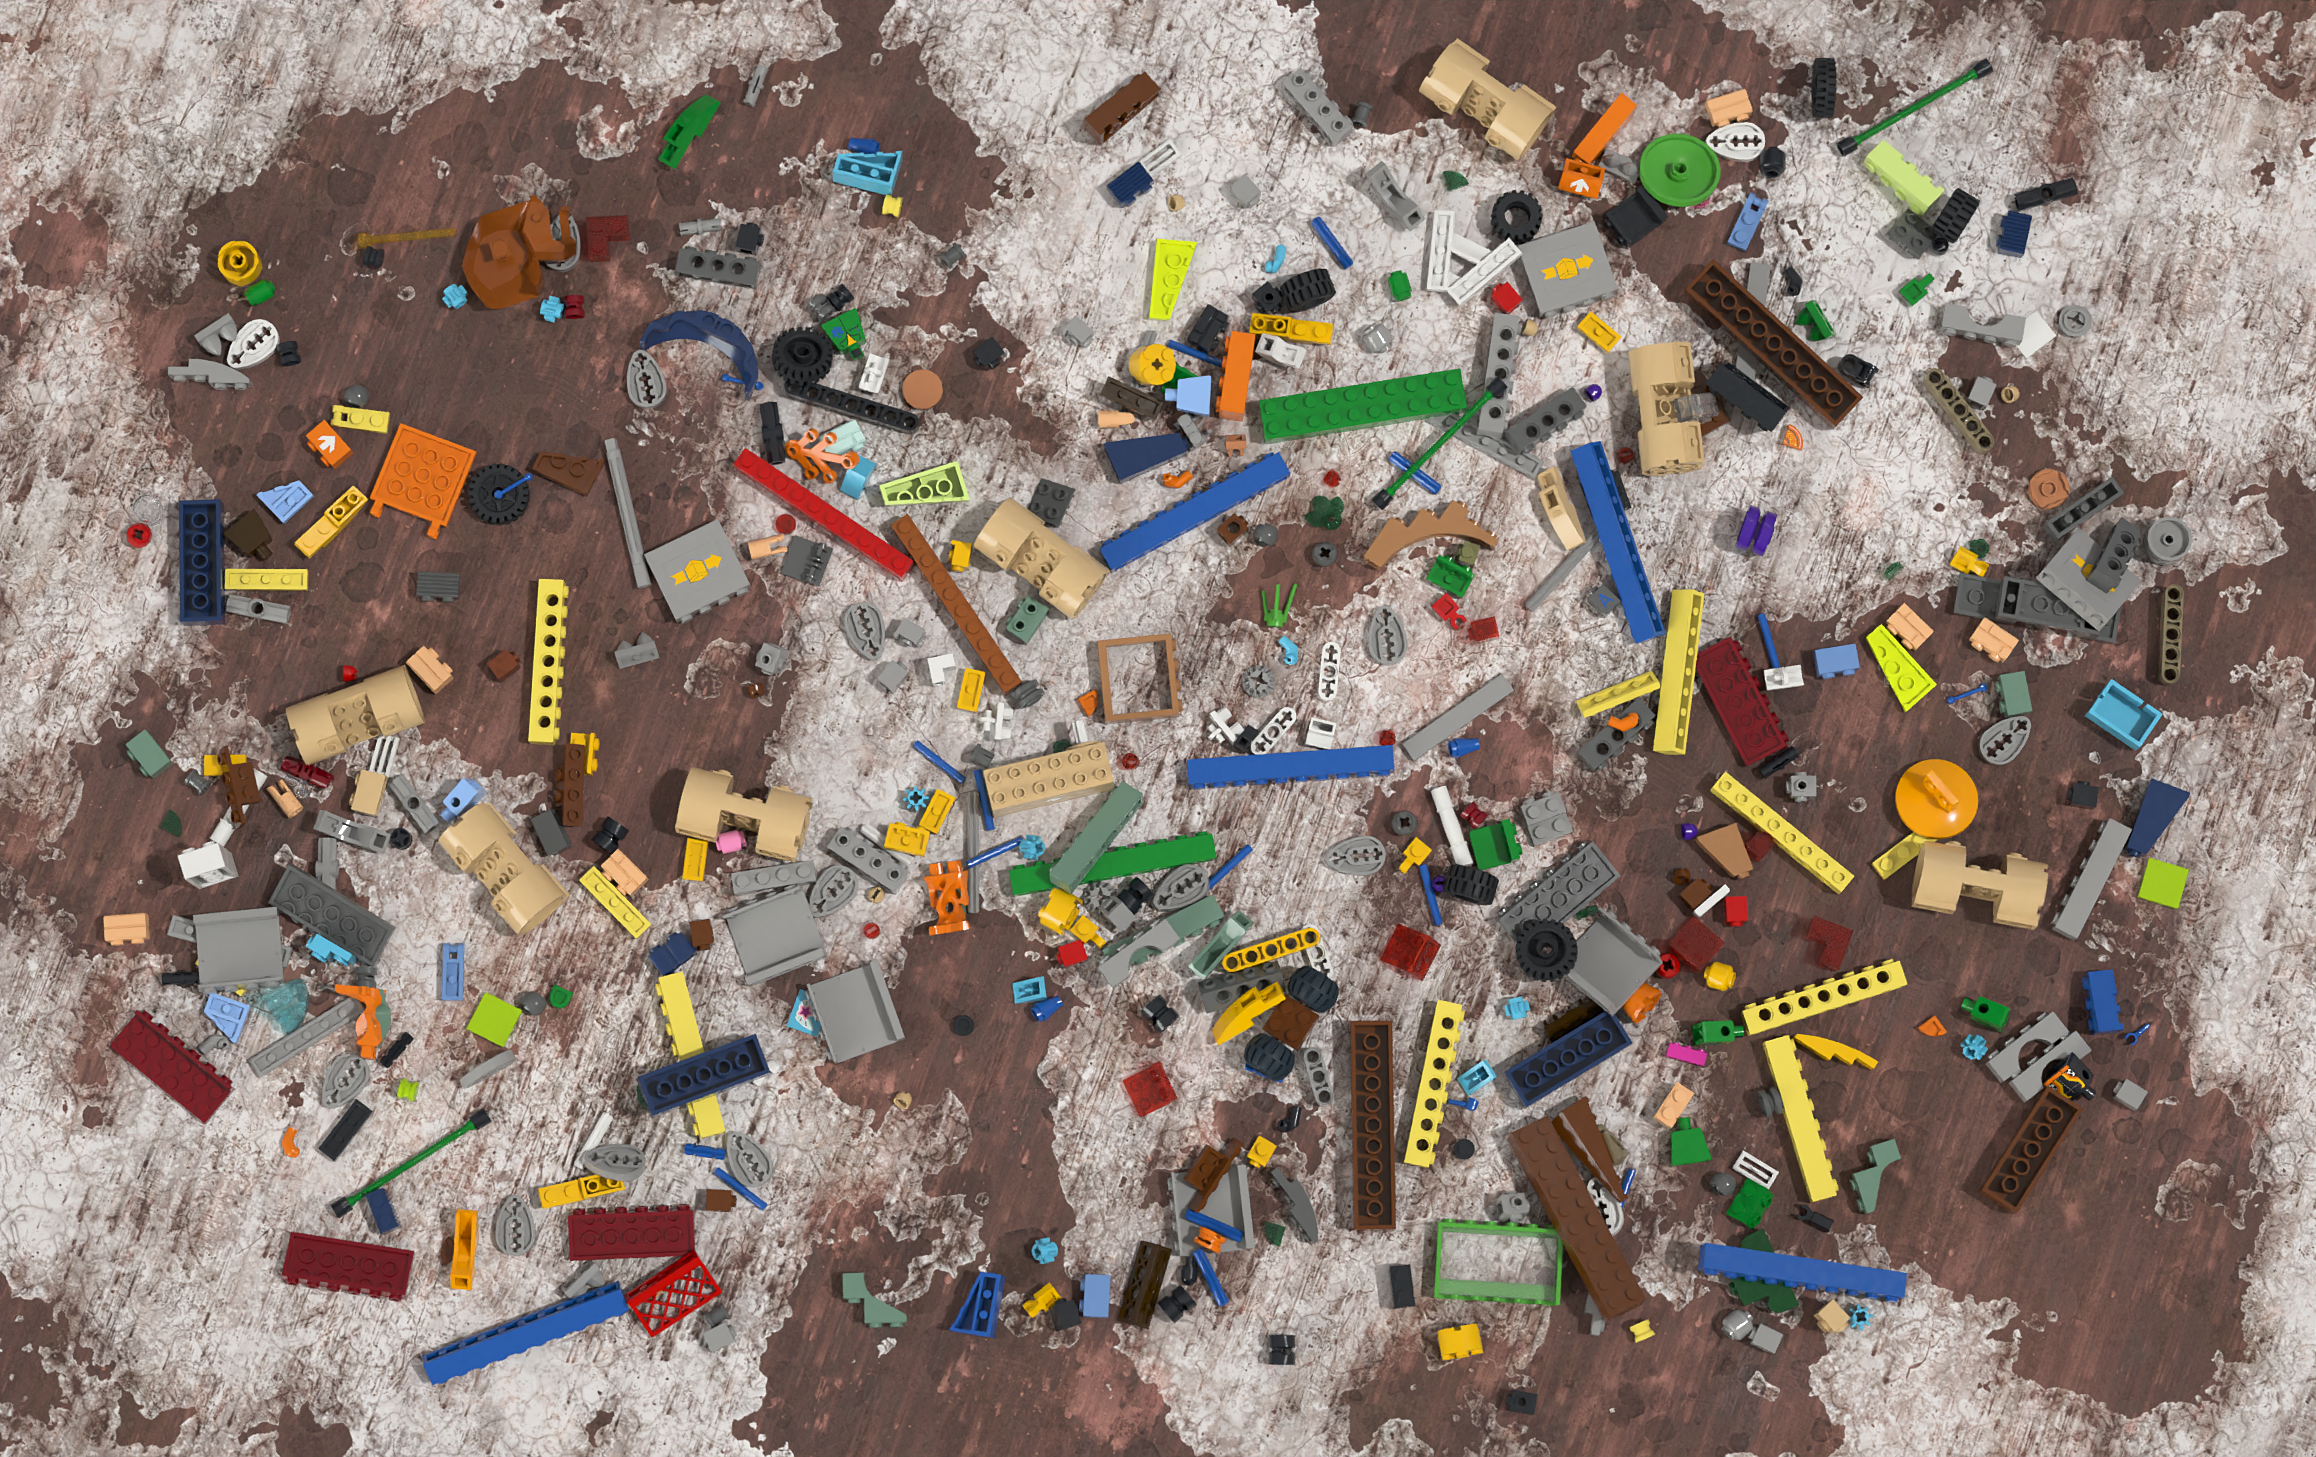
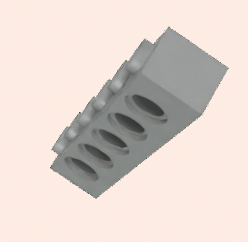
(1501, 324)

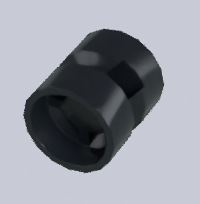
(610, 835)
(1130, 900)
(1160, 1013)
(1177, 1303)
(1284, 1342)

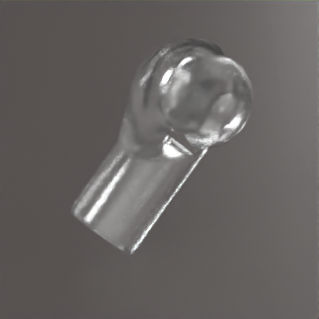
(299, 786)

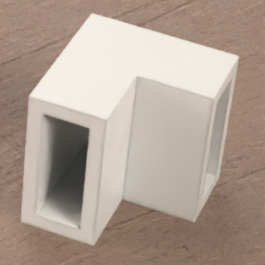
(938, 666)
(1320, 734)

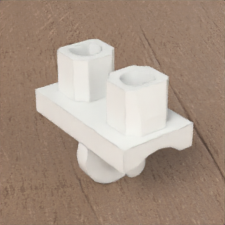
(874, 374)
(1783, 677)
(994, 719)
(1219, 719)

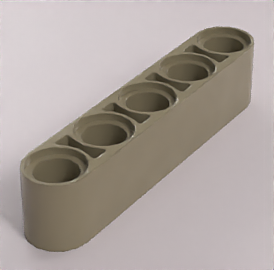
(1959, 420)
(2175, 626)

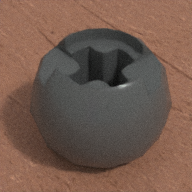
(356, 396)
(1265, 535)
(1323, 561)
(1404, 814)
(533, 1003)
(1723, 1183)

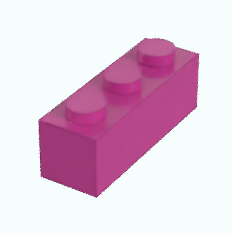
(1686, 1054)

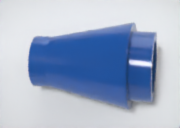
(864, 145)
(1461, 746)
(1044, 1009)

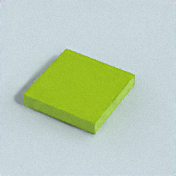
(2163, 883)
(494, 1019)

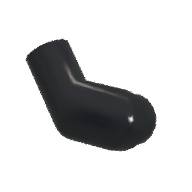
(1795, 281)
(1291, 1122)

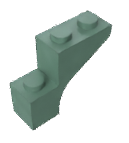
(1221, 944)
(1868, 1181)
(875, 1311)

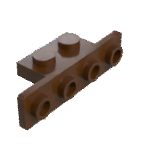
(240, 785)
(570, 785)
(1208, 1171)

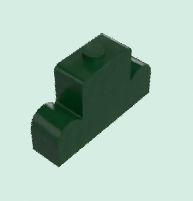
(1778, 1296)

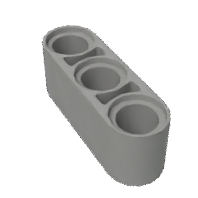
(1312, 1068)

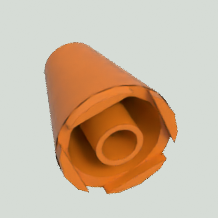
(1641, 1001)

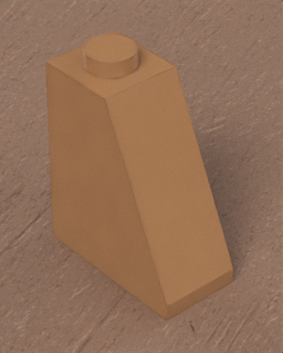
(1727, 850)

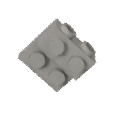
(1545, 818)

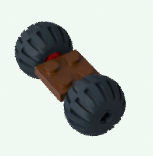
(1291, 1023)

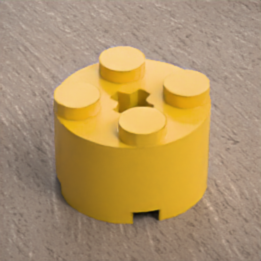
(245, 253)
(1163, 364)
(1060, 911)
(1460, 1341)

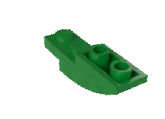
(688, 124)

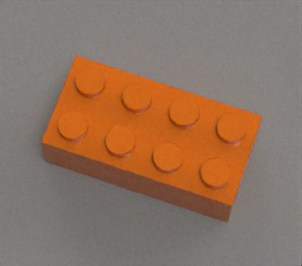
(1237, 374)

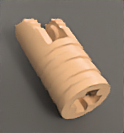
(1113, 418)
(761, 547)
(288, 801)

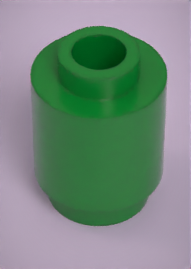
(1400, 286)
(260, 292)

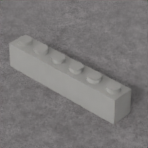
(2091, 879)

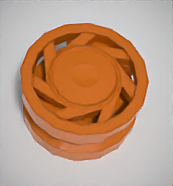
(1210, 1237)

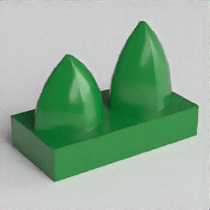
(1813, 313)

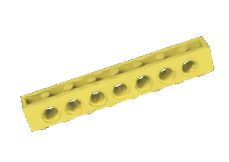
(547, 589)
(1782, 832)
(1895, 980)
(1455, 1014)

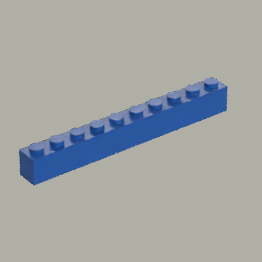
(1194, 512)
(1618, 542)
(1290, 766)
(1802, 1272)
(525, 1333)

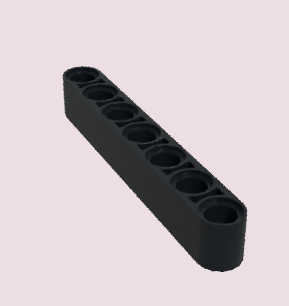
(859, 412)

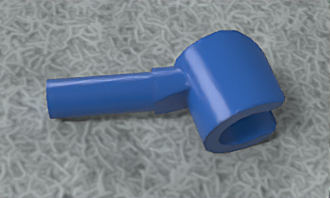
(2138, 1033)
(1471, 1103)

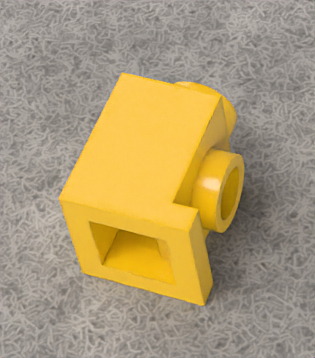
(960, 556)

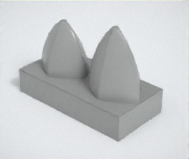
(1620, 166)
(209, 337)
(631, 655)
(589, 1274)

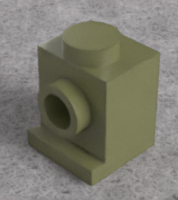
(1467, 554)

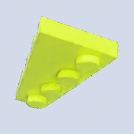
(1170, 270)
(1901, 670)

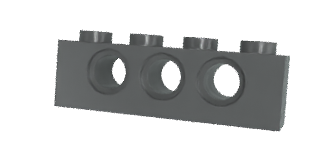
(746, 279)
(1517, 434)
(2083, 509)
(2114, 555)
(1589, 753)
(1231, 984)

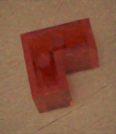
(602, 231)
(1833, 937)

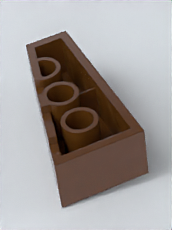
(1121, 108)

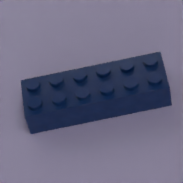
(202, 562)
(1567, 1058)
(703, 1076)

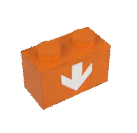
(1581, 178)
(329, 445)

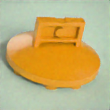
(1936, 799)

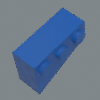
(2101, 1002)
(982, 1307)

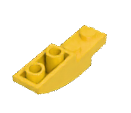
(1291, 329)
(332, 522)
(1240, 1014)
(578, 1191)

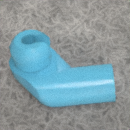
(1278, 260)
(1291, 651)

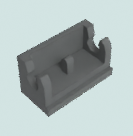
(551, 832)

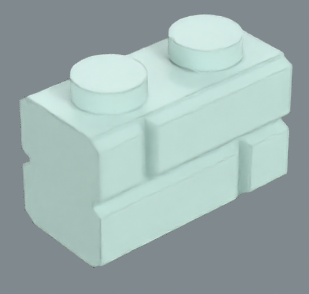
(848, 438)

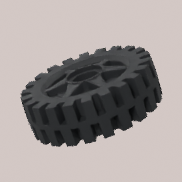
(1823, 88)
(802, 356)
(487, 483)
(1549, 965)

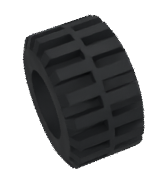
(1520, 201)
(1955, 215)
(1307, 290)
(1470, 884)

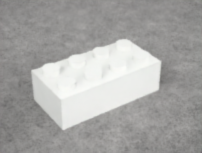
(207, 865)

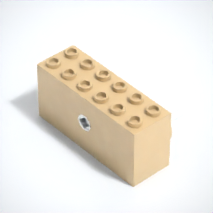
(1050, 778)

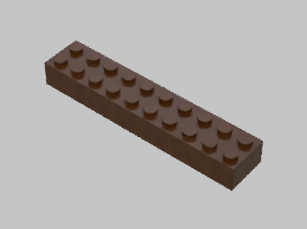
(1773, 344)
(1372, 1126)
(1576, 1219)

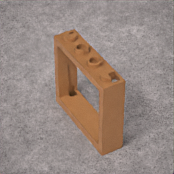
(1105, 681)

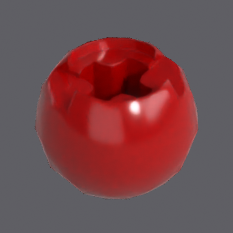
(146, 536)
(1675, 964)

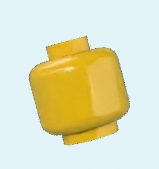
(1719, 976)

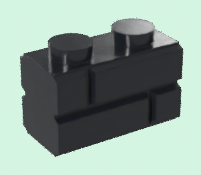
(1208, 329)
(1402, 1286)

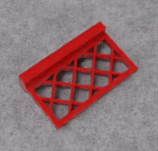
(661, 1281)

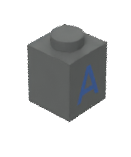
(1602, 600)

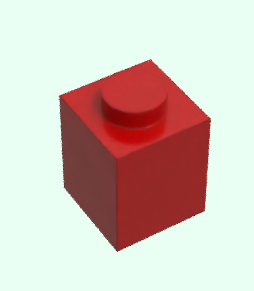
(1506, 298)
(1735, 910)
(1071, 954)

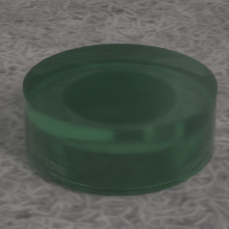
(1893, 570)

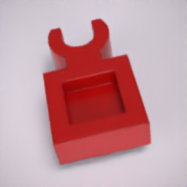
(1447, 608)

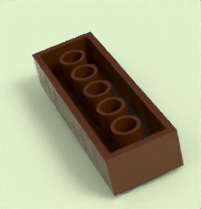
(2030, 1150)

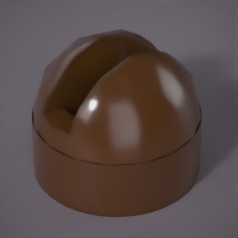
(757, 688)
(1682, 880)

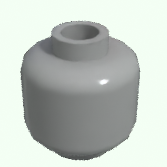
(1377, 338)
(1737, 1324)

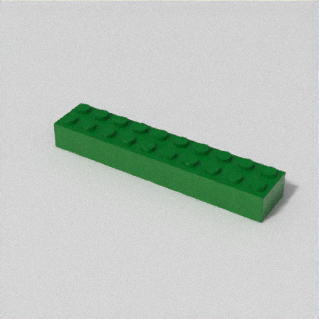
(1362, 406)

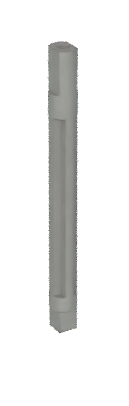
(627, 513)

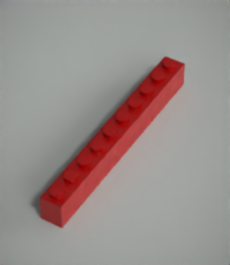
(824, 514)

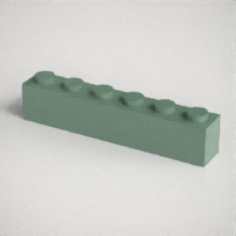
(1096, 837)
(1185, 923)

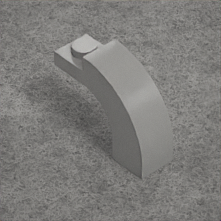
(1394, 198)
(352, 832)

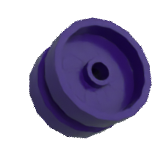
(1755, 530)

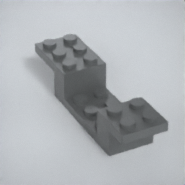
(2025, 602)

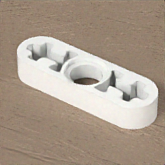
(1325, 656)
(1279, 717)
(1327, 966)

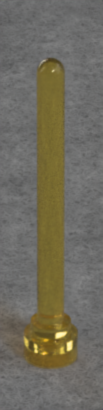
(366, 239)

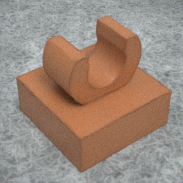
(1235, 442)

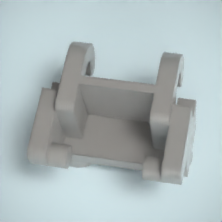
(1192, 430)

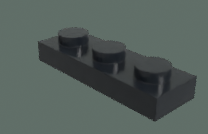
(345, 1130)

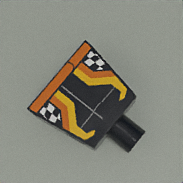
(2071, 1078)

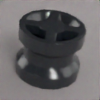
(373, 257)
(399, 835)

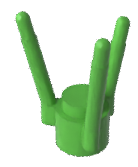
(1275, 617)

